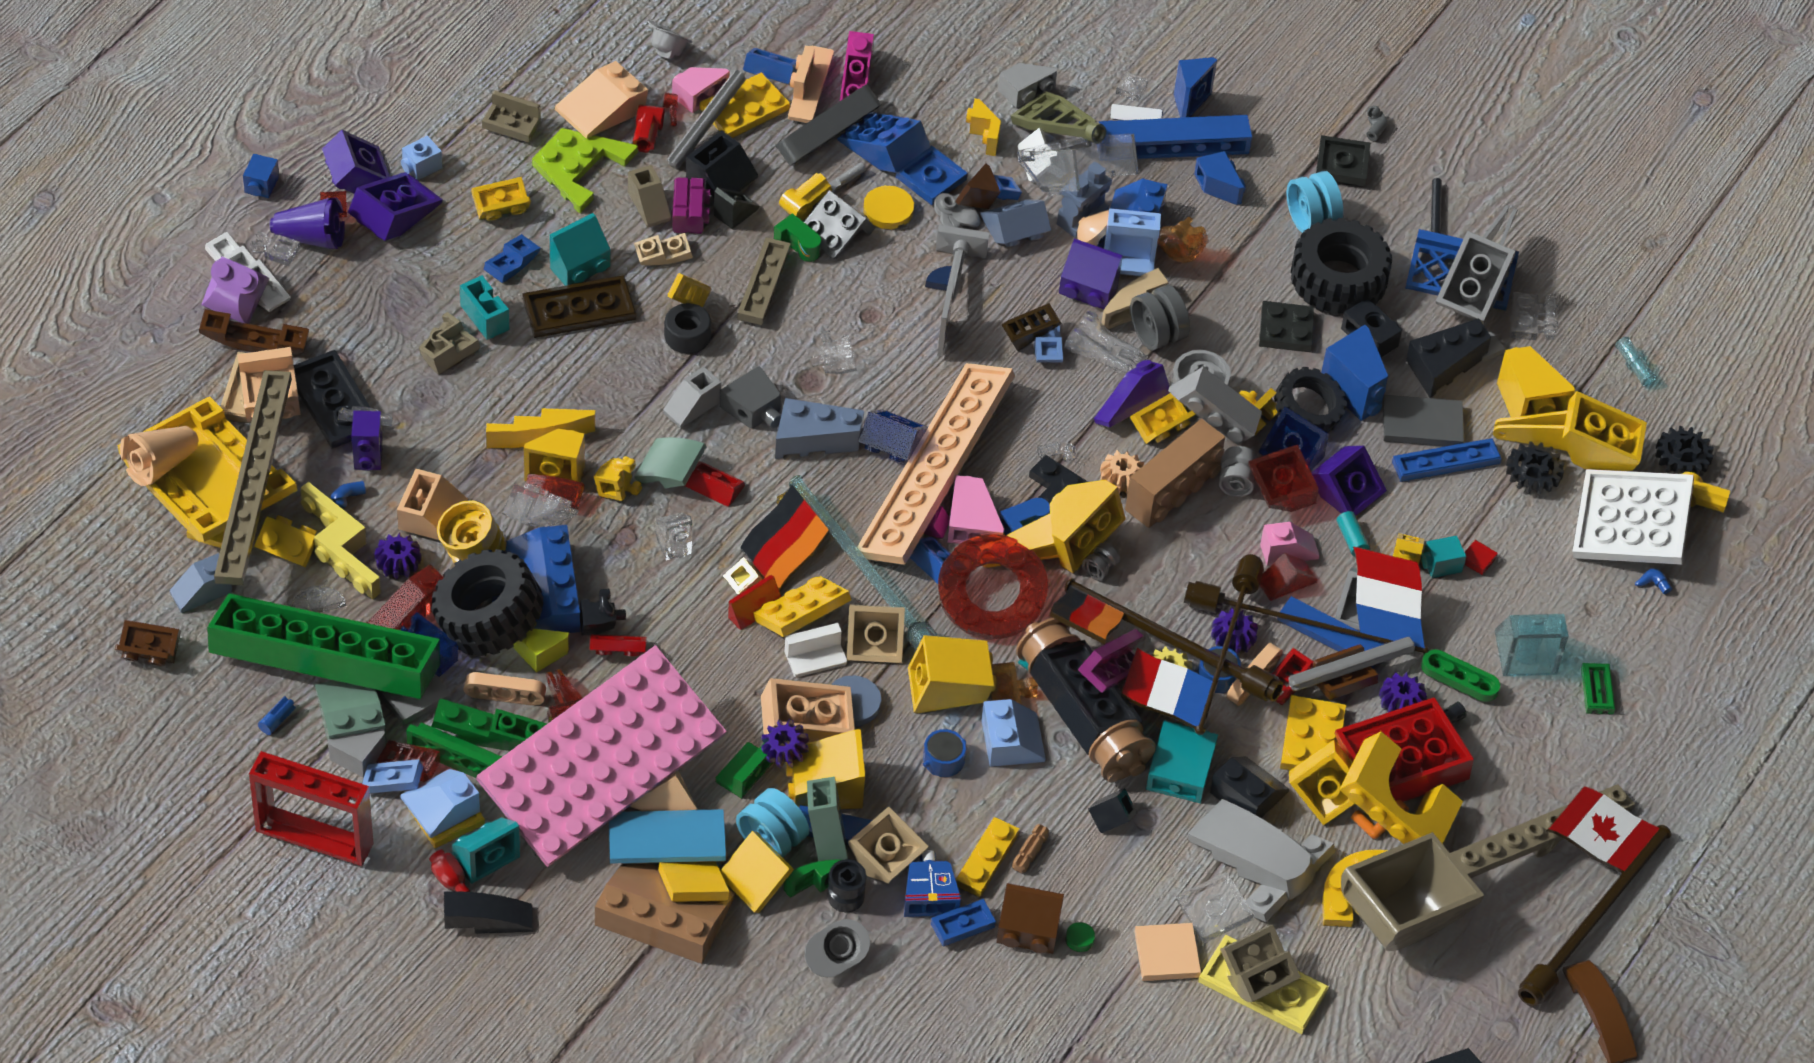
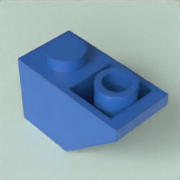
(1219, 177)

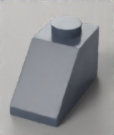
(198, 585)

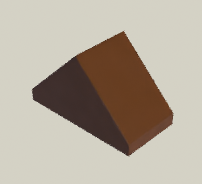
(980, 190)

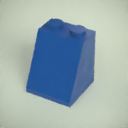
(1359, 371)

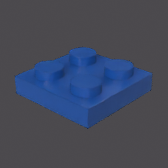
(931, 175)

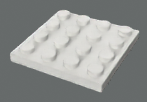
(1633, 516)

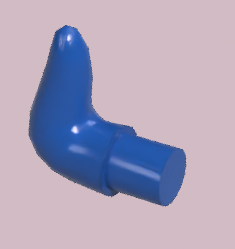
(1656, 576)

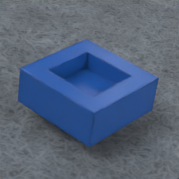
(1008, 188)

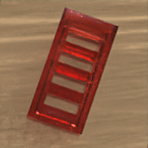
(429, 756)

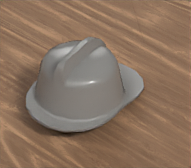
(666, 41)
(837, 948)

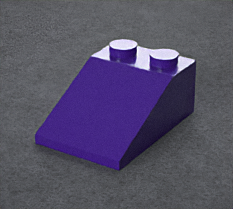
(392, 205)

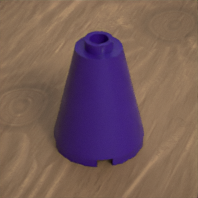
(312, 223)

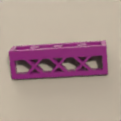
(1108, 658)

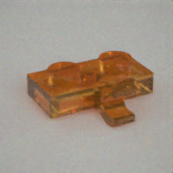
(1009, 687)

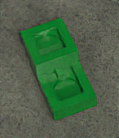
(808, 875)

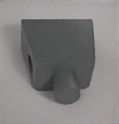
(752, 399)

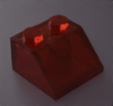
(1285, 479)

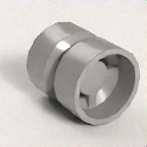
(1236, 475)

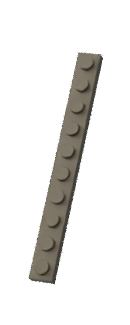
(253, 478)

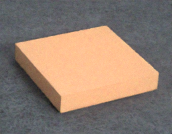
(1167, 952)

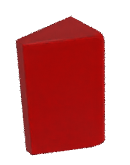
(714, 484)
(743, 605)

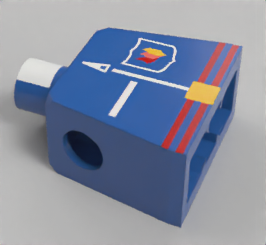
(930, 887)

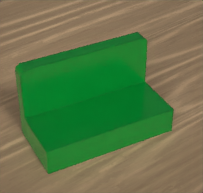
(743, 770)

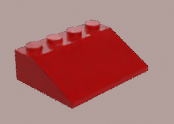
(1428, 744)

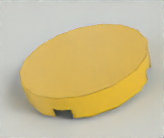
(888, 207)

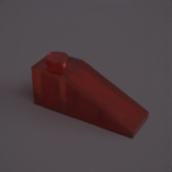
(410, 598)

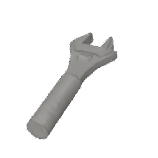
(846, 177)

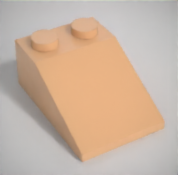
(603, 100)
(818, 707)

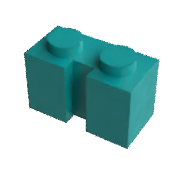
(486, 312)

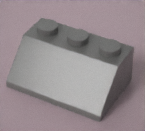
(1218, 404)

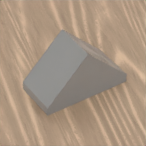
(357, 750)

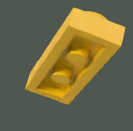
(987, 857)

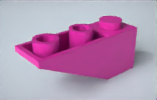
(857, 62)

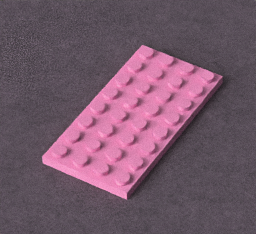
(601, 755)

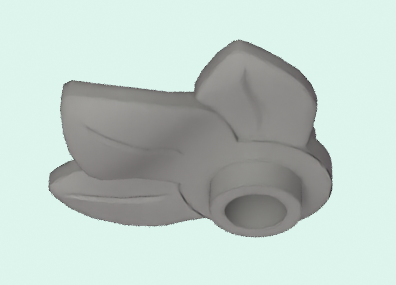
(953, 214)

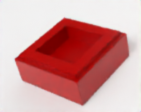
(1479, 557)

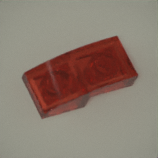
(560, 487)

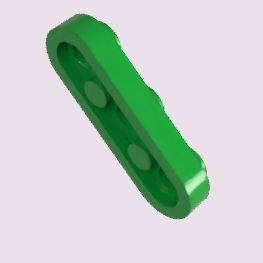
(1451, 667)

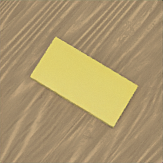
(1289, 1005)

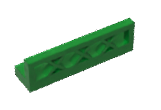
(453, 750)

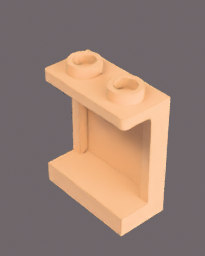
(251, 372)

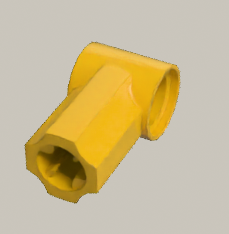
(802, 200)
(1708, 495)

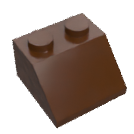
(1030, 918)

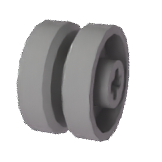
(1194, 360)

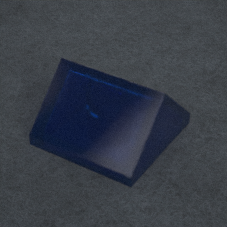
(1293, 430)

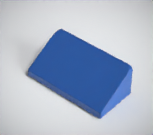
(770, 64)
(930, 556)

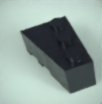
(1447, 353)

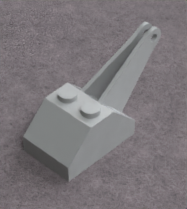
(1478, 272)

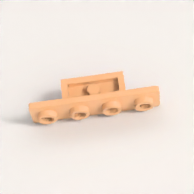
(809, 82)

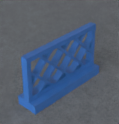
(1441, 248)

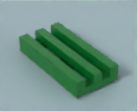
(1599, 706)

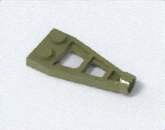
(1036, 111)

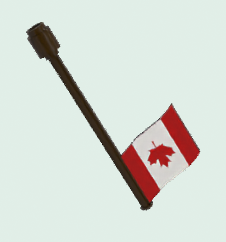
(1610, 837)

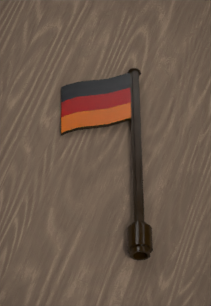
(1100, 616)

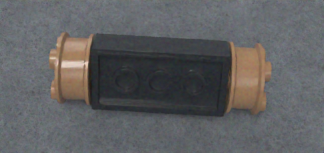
(1100, 722)

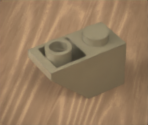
(648, 196)

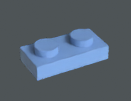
(393, 776)

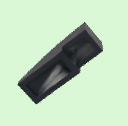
(486, 913)

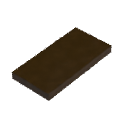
(579, 306)

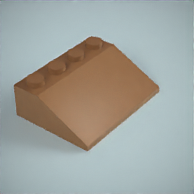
(641, 909)

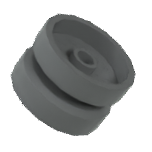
(1160, 317)

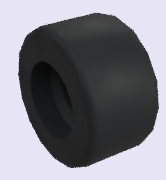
(687, 316)

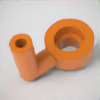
(1372, 830)

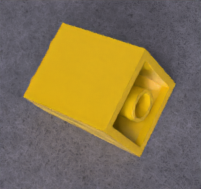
(1532, 384)
(950, 673)
(831, 757)

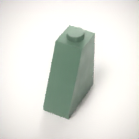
(826, 819)

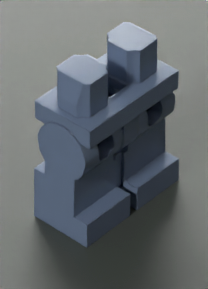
(1086, 201)

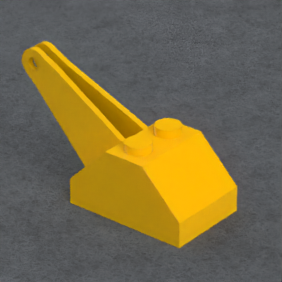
(1588, 430)
(1076, 525)

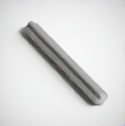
(706, 119)
(1351, 664)

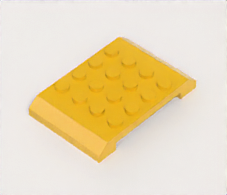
(204, 483)

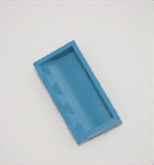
(667, 836)

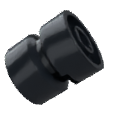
(846, 885)

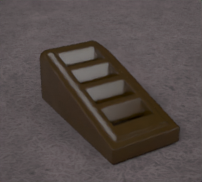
(1028, 336)

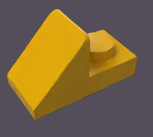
(1408, 547)

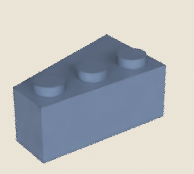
(816, 428)

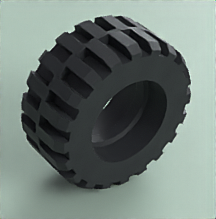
(1340, 242)
(500, 622)

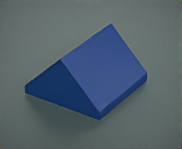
(1193, 84)

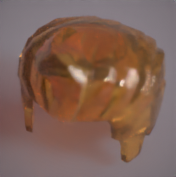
(1183, 241)

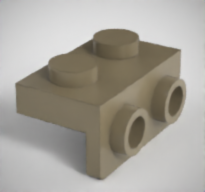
(512, 116)

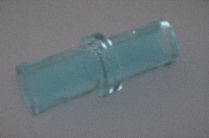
(1635, 361)

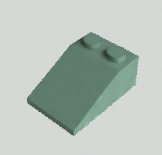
(349, 709)

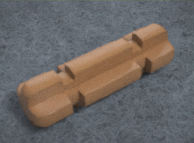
(1030, 848)

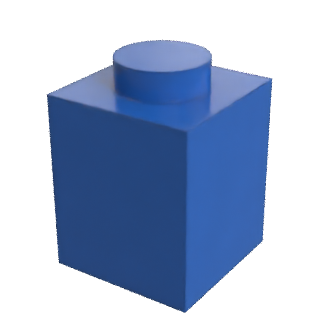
(261, 176)

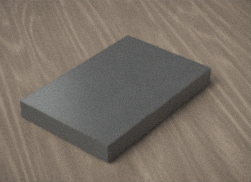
(1422, 420)

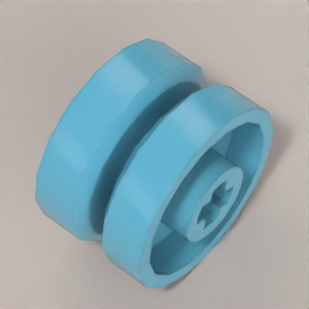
(1314, 200)
(775, 819)

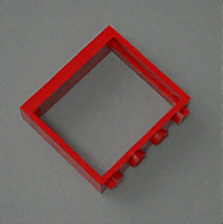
(319, 786)

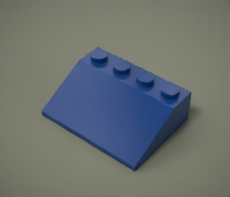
(550, 562)

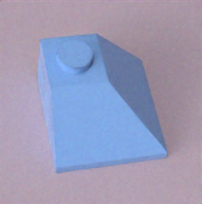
(443, 801)

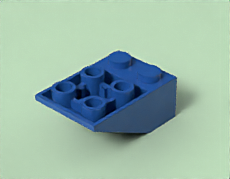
(886, 140)

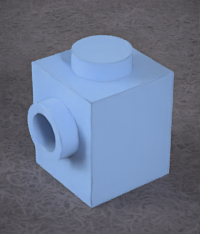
(421, 158)

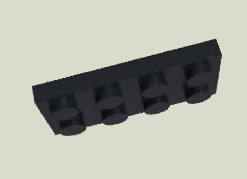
(325, 389)

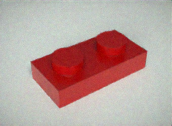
(607, 643)

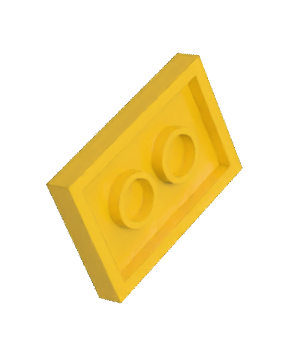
(750, 106)
(801, 606)
(1309, 728)

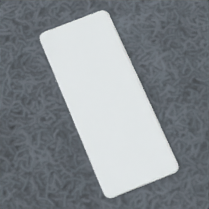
(1125, 112)

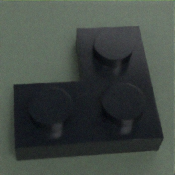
(1053, 477)

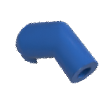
(347, 490)

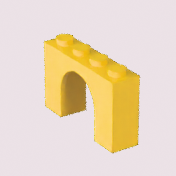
(1369, 788)

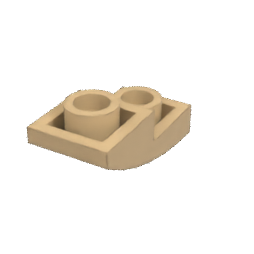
(668, 251)

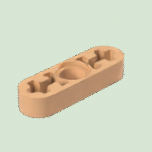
(1267, 660)
(490, 688)

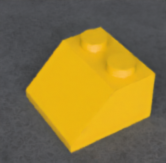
(556, 455)
(1319, 781)

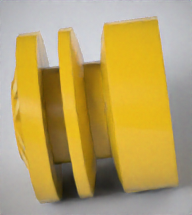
(468, 530)

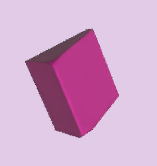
(938, 524)

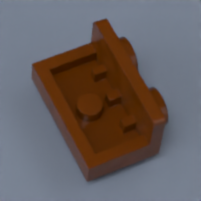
(148, 642)
(1347, 683)

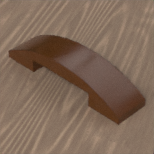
(251, 337)
(1604, 1011)

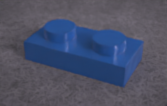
(963, 922)

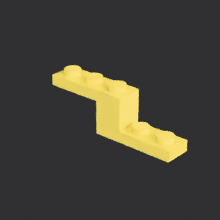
(340, 541)

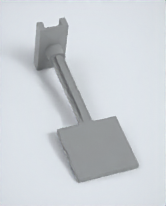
(962, 244)

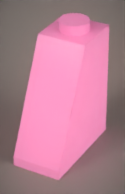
(972, 511)

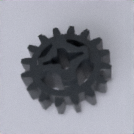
(1684, 451)
(1535, 467)

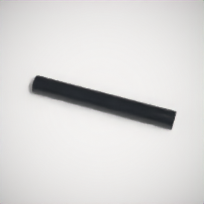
(1436, 200)

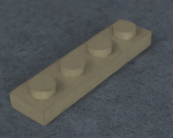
(763, 281)

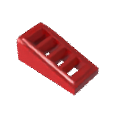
(1292, 658)

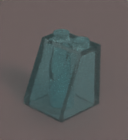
(1531, 644)

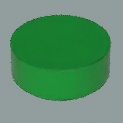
(1080, 937)

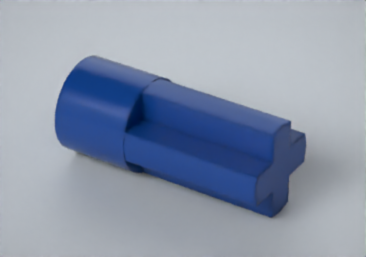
(276, 715)

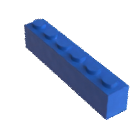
(1186, 135)

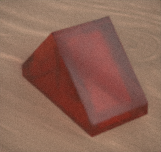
(1286, 576)

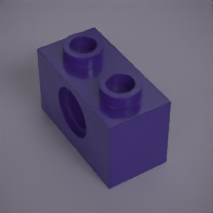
(367, 440)

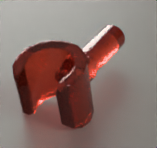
(671, 101)

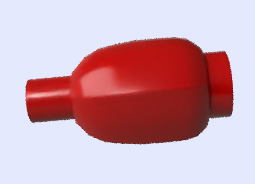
(448, 871)

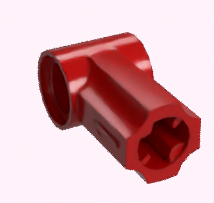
(648, 123)

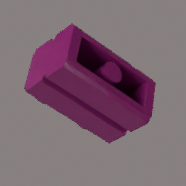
(688, 205)

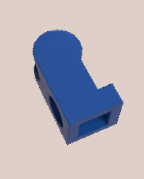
(1023, 514)

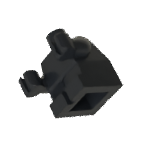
(599, 615)

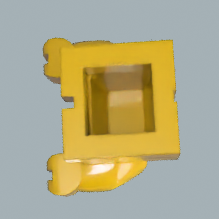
(615, 477)

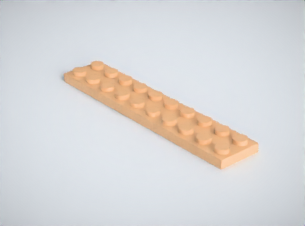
(935, 463)

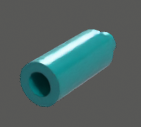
(1352, 531)

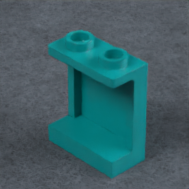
(1181, 762)

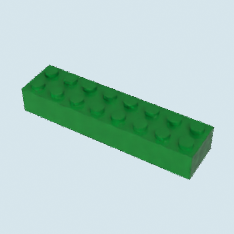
(324, 646)

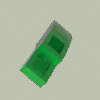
(484, 729)

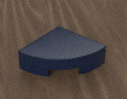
(939, 278)

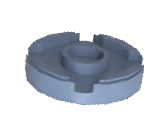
(865, 698)

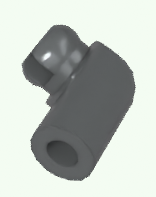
(1377, 121)

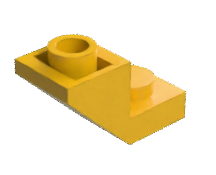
(984, 123)

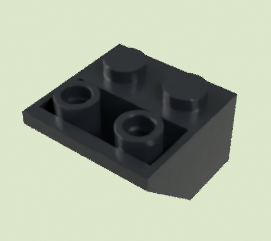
(721, 164)

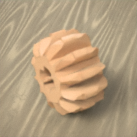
(1119, 468)

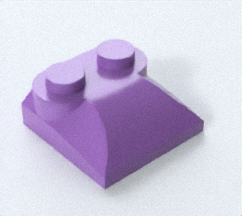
(234, 289)

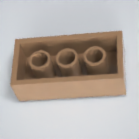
(1175, 473)

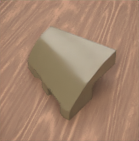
(448, 344)

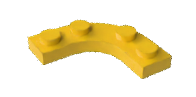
(1334, 905)

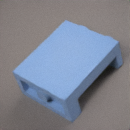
(1134, 237)

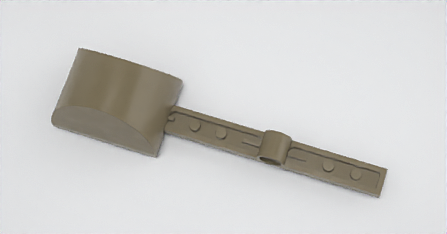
(1426, 888)

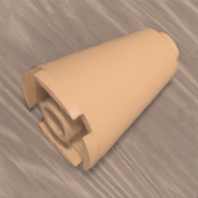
(156, 452)

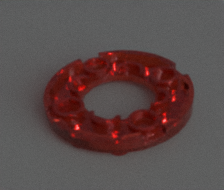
(992, 550)

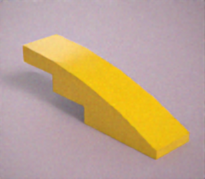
(531, 427)

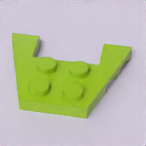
(571, 155)

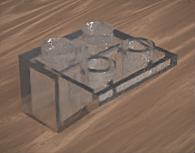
(536, 509)

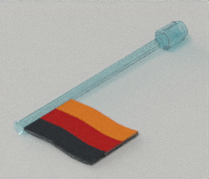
(794, 534)

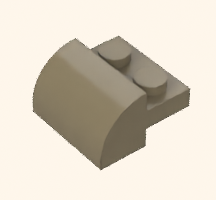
(1259, 964)

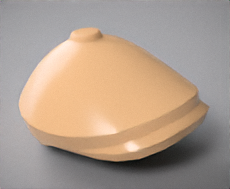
(1093, 227)

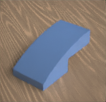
(1049, 346)

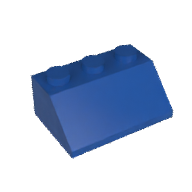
(1139, 196)

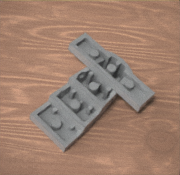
(1261, 855)

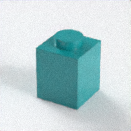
(1443, 557)

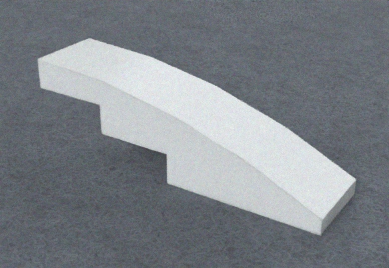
(225, 246)

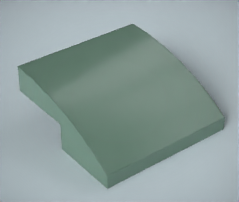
(670, 461)

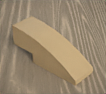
(1118, 309)

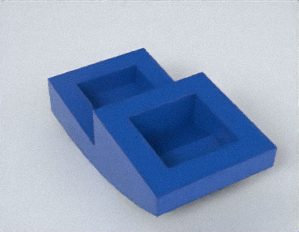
(515, 256)

